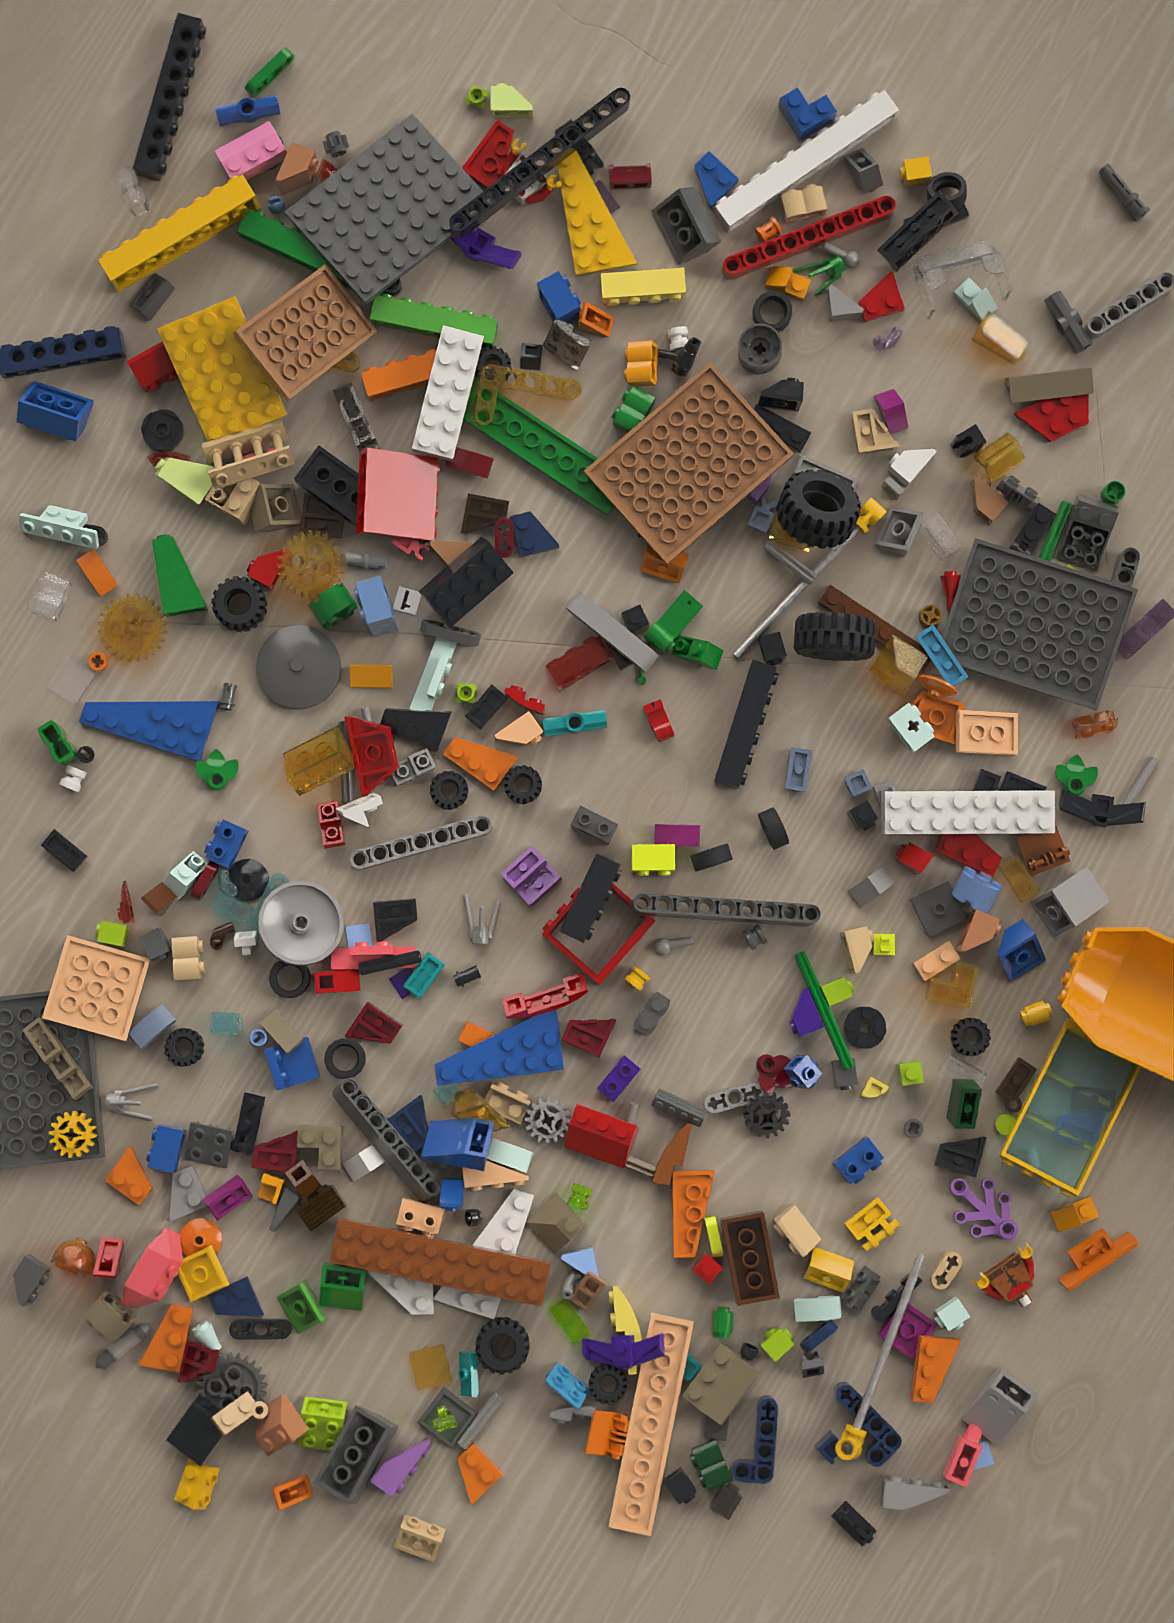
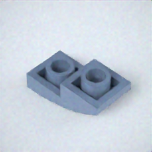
(151, 1026)

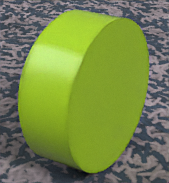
(1004, 1123)

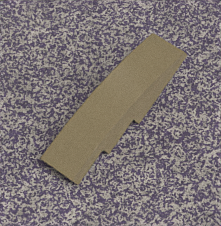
(57, 1058)

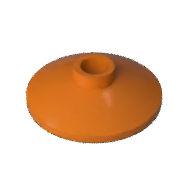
(936, 686)
(200, 1227)

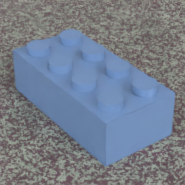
(375, 606)

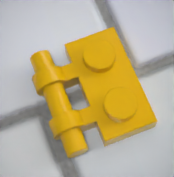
(867, 1219)

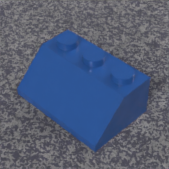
(54, 411)

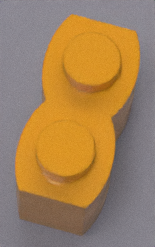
(642, 363)

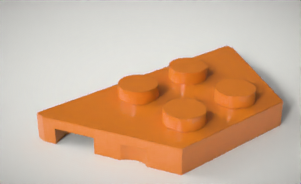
(939, 714)

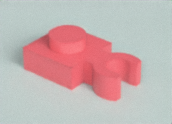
(410, 545)

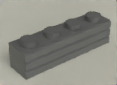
(679, 1107)

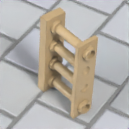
(243, 442)

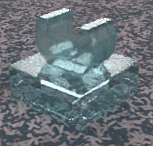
(444, 1094)

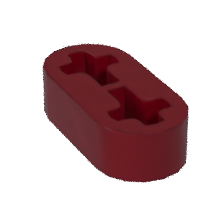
(509, 536)
(205, 880)

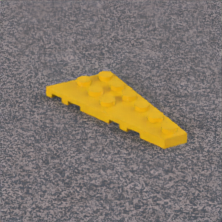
(591, 228)

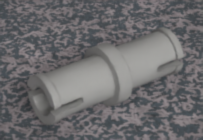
(367, 560)

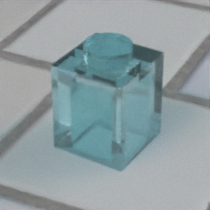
(226, 1023)

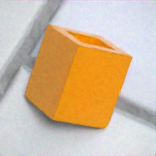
(271, 1187)

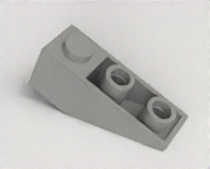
(906, 1494)

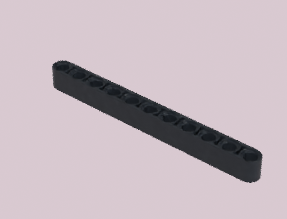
(544, 154)

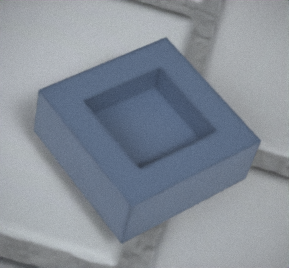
(857, 783)

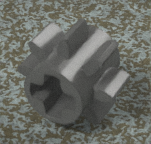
(336, 144)

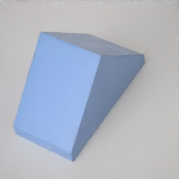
(581, 1260)

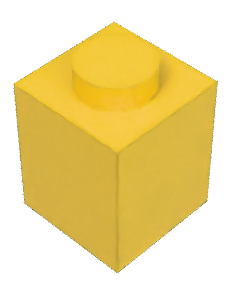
(915, 171)

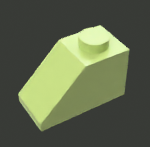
(509, 103)

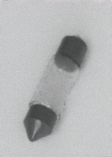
(123, 1345)

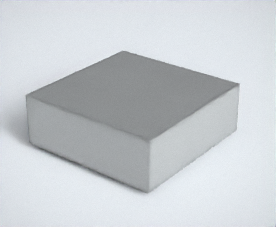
(893, 488)

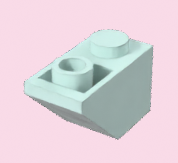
(185, 874)

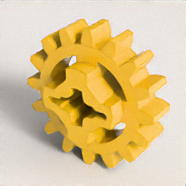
(72, 1143)

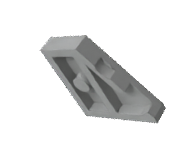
(186, 1193)

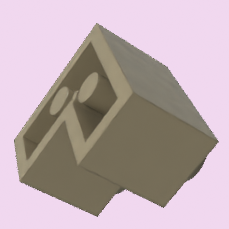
(328, 1140)

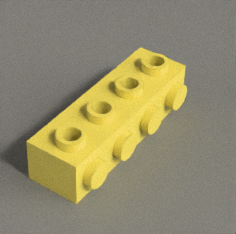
(643, 286)

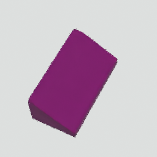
(227, 1197)

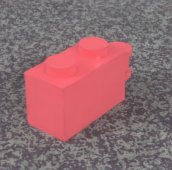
(963, 1456)

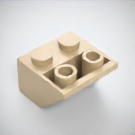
(235, 499)
(797, 1229)

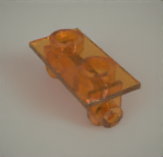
(1105, 723)

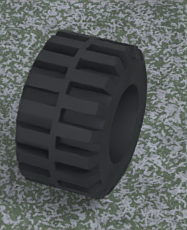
(227, 591)
(495, 1363)

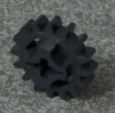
(762, 1107)

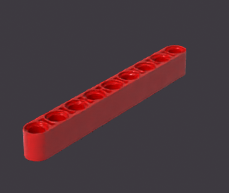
(816, 230)

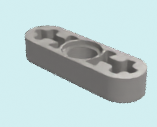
(737, 1089)

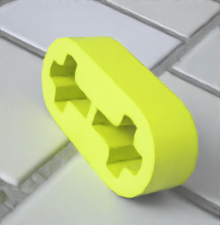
(714, 1237)

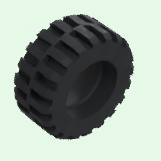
(810, 524)
(834, 636)

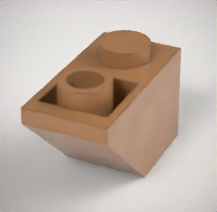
(986, 501)

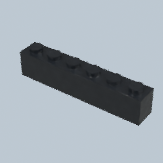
(745, 724)

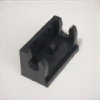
(971, 439)

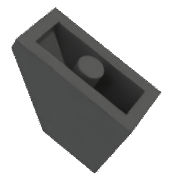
(864, 170)

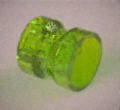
(578, 1201)

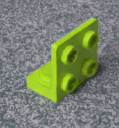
(325, 1422)

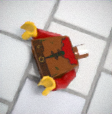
(1010, 1278)

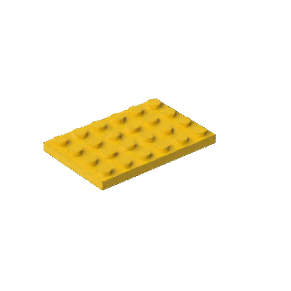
(218, 373)

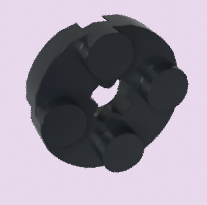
(157, 419)
(876, 1030)

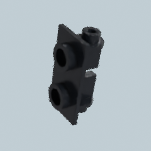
(854, 1523)

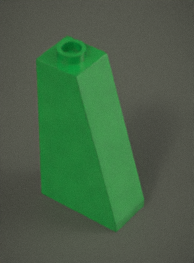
(176, 583)

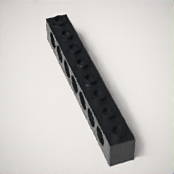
(183, 27)

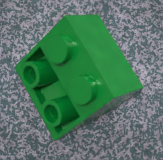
(342, 1286)

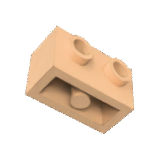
(420, 1216)

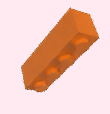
(398, 376)

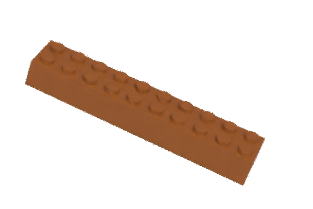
(440, 1261)

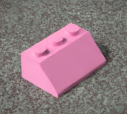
(252, 152)

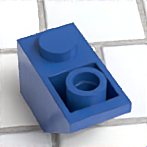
(452, 1194)

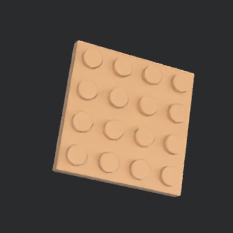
(96, 988)

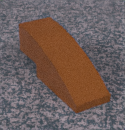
(672, 1155)

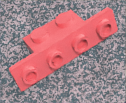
(351, 957)

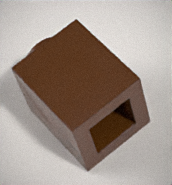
(303, 1179)

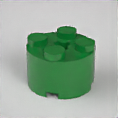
(333, 605)

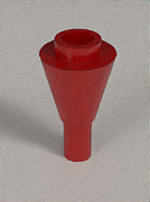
(950, 583)

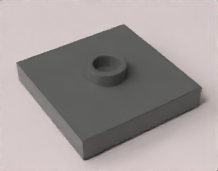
(938, 909)

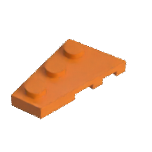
(170, 1340)
(931, 1366)

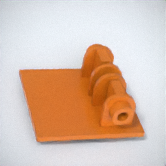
(607, 1434)

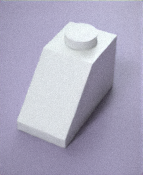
(909, 464)

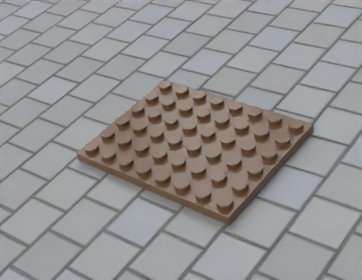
(688, 463)

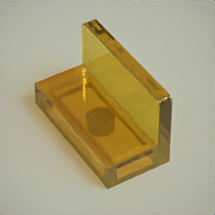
(1000, 456)

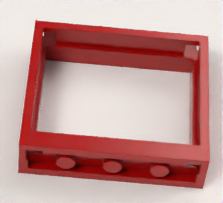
(562, 912)

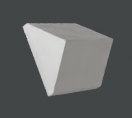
(899, 530)

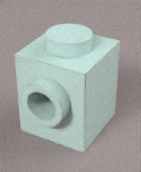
(951, 1315)

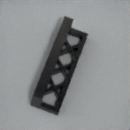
(918, 231)

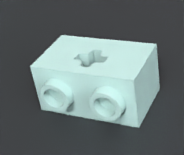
(911, 739)

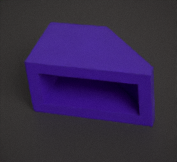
(805, 1015)

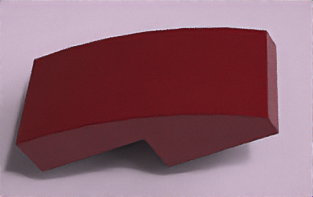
(471, 463)

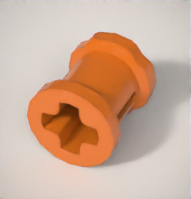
(773, 225)

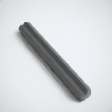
(346, 779)

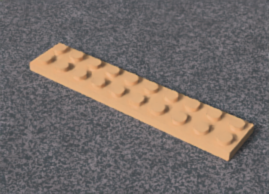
(650, 1428)

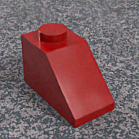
(264, 569)
(913, 858)

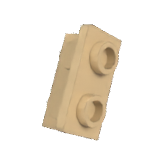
(507, 1103)
(419, 1538)

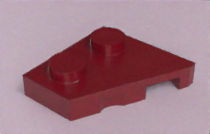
(374, 1025)
(588, 1034)
(277, 1154)
(197, 1361)

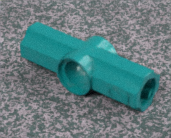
(560, 725)

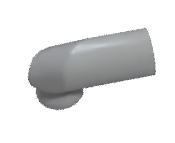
(568, 1286)

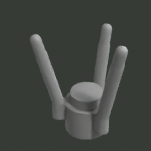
(480, 934)
(117, 1102)

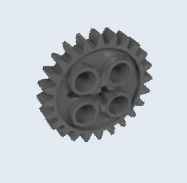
(248, 1377)

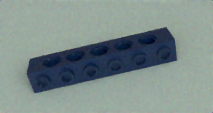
(71, 357)

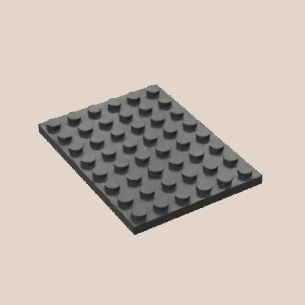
(385, 208)
(1037, 623)
(31, 1092)

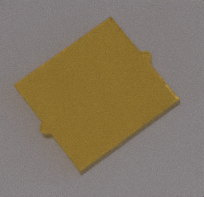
(430, 1366)

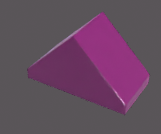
(892, 411)

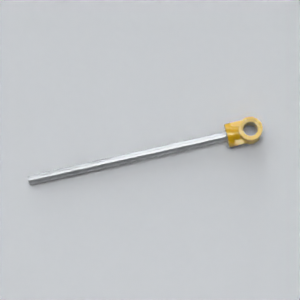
(870, 514)
(853, 1433)

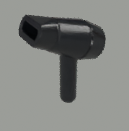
(684, 359)

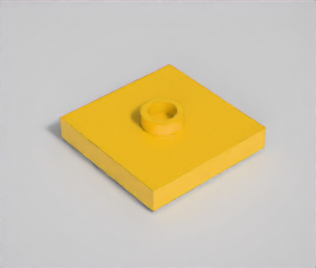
(202, 1274)

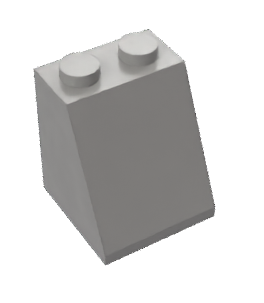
(1070, 902)

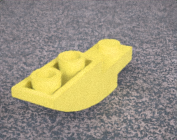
(624, 1318)

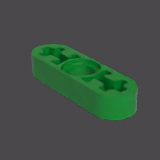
(269, 72)

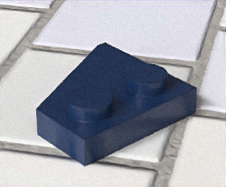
(531, 535)
(411, 1123)

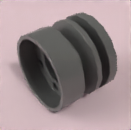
(759, 336)

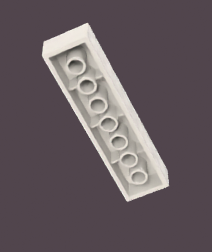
(967, 812)

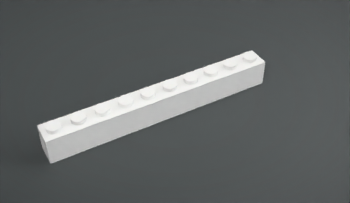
(806, 160)

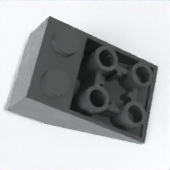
(1087, 532)

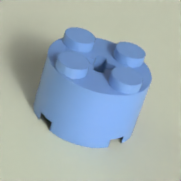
(976, 889)

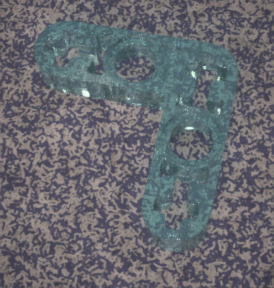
(253, 912)

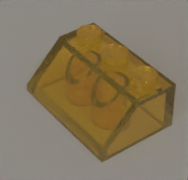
(318, 761)

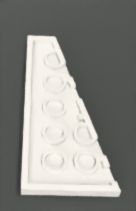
(500, 1234)

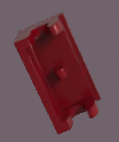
(630, 177)

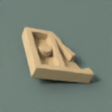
(871, 433)

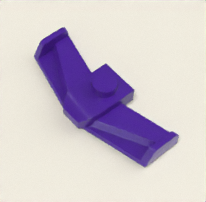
(481, 248)
(623, 1351)

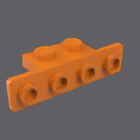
(1094, 1255)

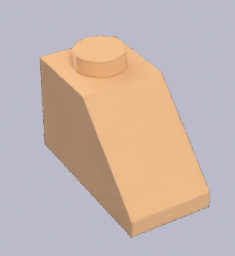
(521, 731)

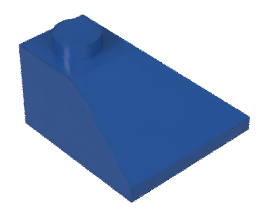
(1019, 950)

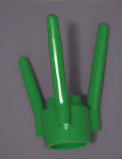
(831, 266)

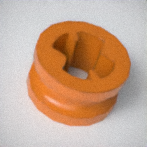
(102, 657)

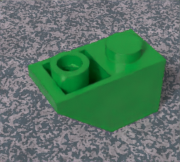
(698, 652)

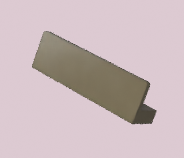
(1050, 385)

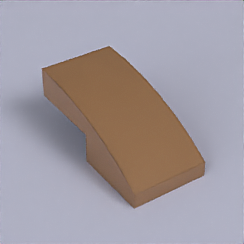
(587, 1290)

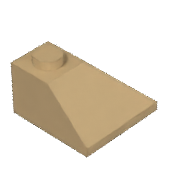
(857, 947)

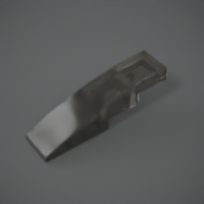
(355, 417)

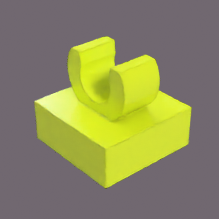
(884, 944)

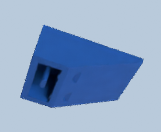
(459, 1142)

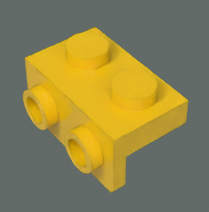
(196, 1485)

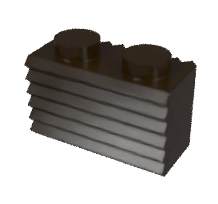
(321, 1207)

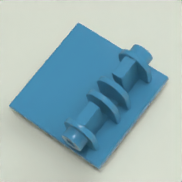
(567, 1385)

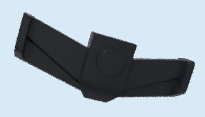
(1100, 809)

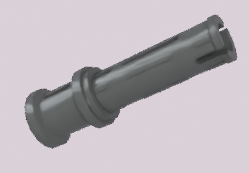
(1129, 199)

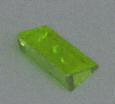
(570, 1320)

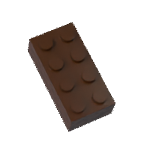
(749, 1258)

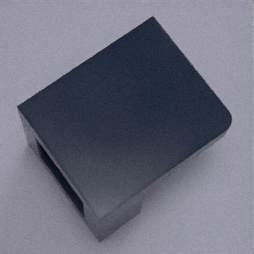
(827, 1446)

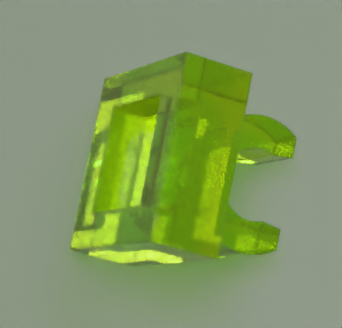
(444, 1421)

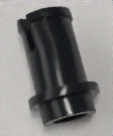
(466, 976)

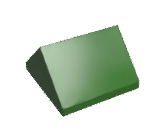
(302, 1307)

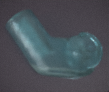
(225, 884)

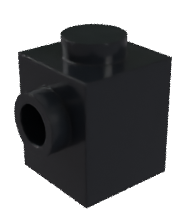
(862, 816)

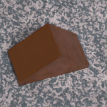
(159, 898)

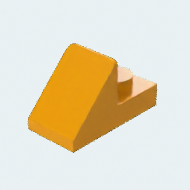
(788, 283)
(1074, 1214)

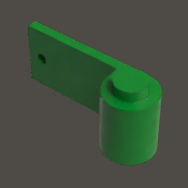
(673, 622)

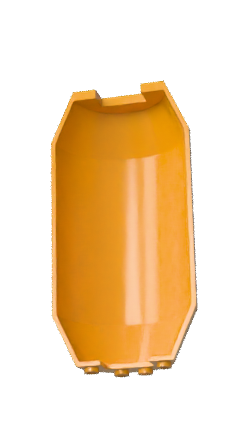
(1124, 994)

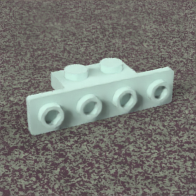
(60, 525)
(433, 675)

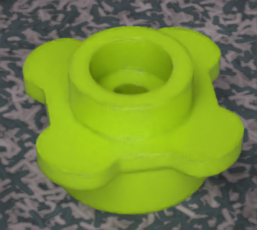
(476, 91)
(470, 698)

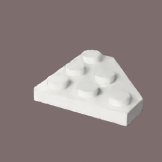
(411, 1294)

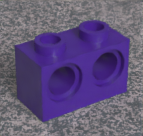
(618, 1078)

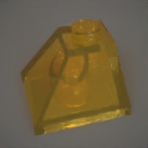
(898, 664)
(472, 1105)

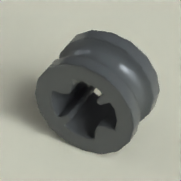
(907, 1126)

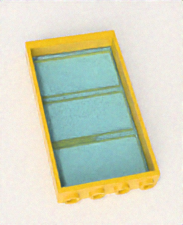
(1068, 1111)

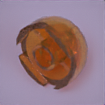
(75, 1257)

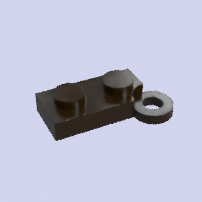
(1015, 1082)

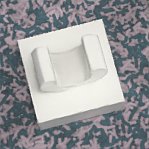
(246, 941)

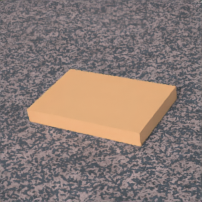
(986, 733)

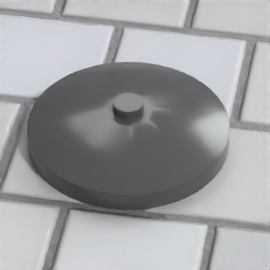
(298, 667)

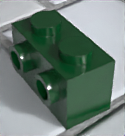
(964, 1103)

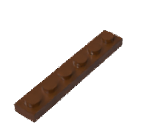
(838, 602)

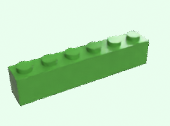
(429, 320)

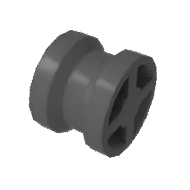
(755, 937)

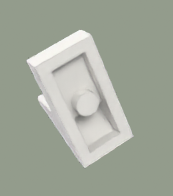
(356, 808)

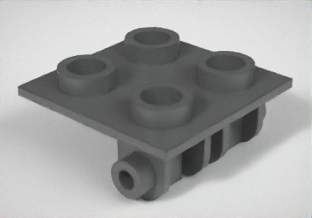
(1029, 495)
(209, 1144)

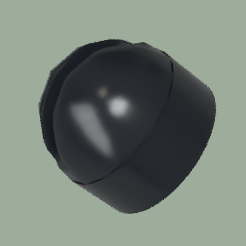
(82, 757)
(472, 1217)
(748, 1351)

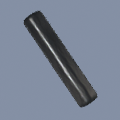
(390, 962)

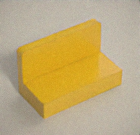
(829, 1270)

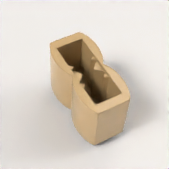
(803, 203)
(187, 958)

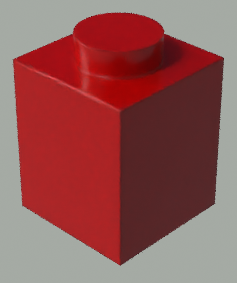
(707, 1268)

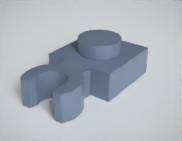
(761, 517)

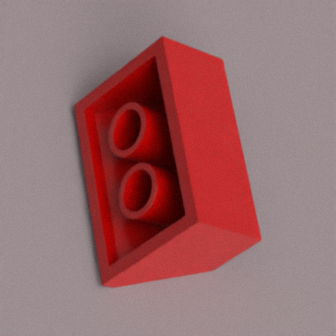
(153, 368)
(601, 1136)

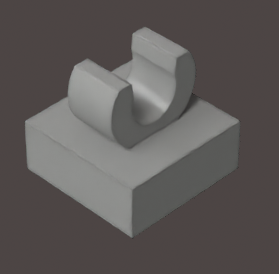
(888, 786)

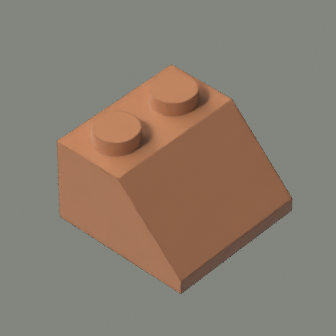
(297, 169)
(977, 930)
(280, 1425)

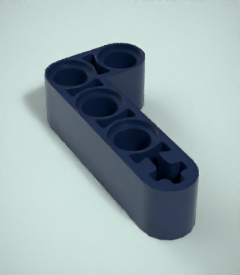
(880, 1433)
(760, 1439)

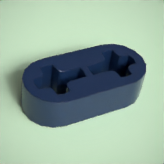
(818, 1336)

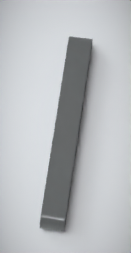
(735, 906)

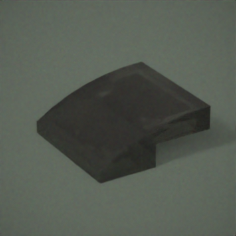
(566, 345)

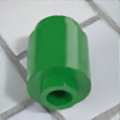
(722, 1322)

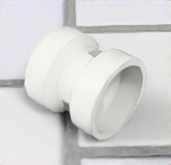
(678, 338)
(72, 778)

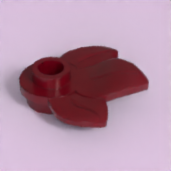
(774, 1075)

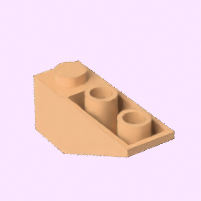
(493, 1175)

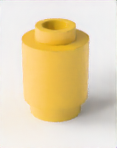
(1036, 1013)

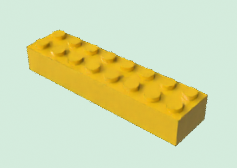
(179, 233)

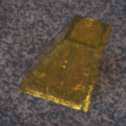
(1000, 339)

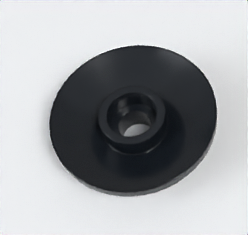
(257, 874)

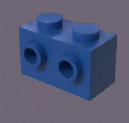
(225, 843)
(858, 1160)

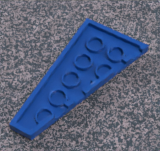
(167, 725)
(519, 1050)

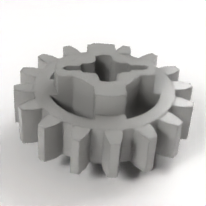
(538, 1123)

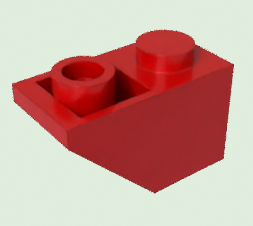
(337, 981)

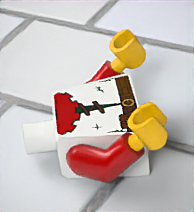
(536, 192)

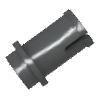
(228, 697)

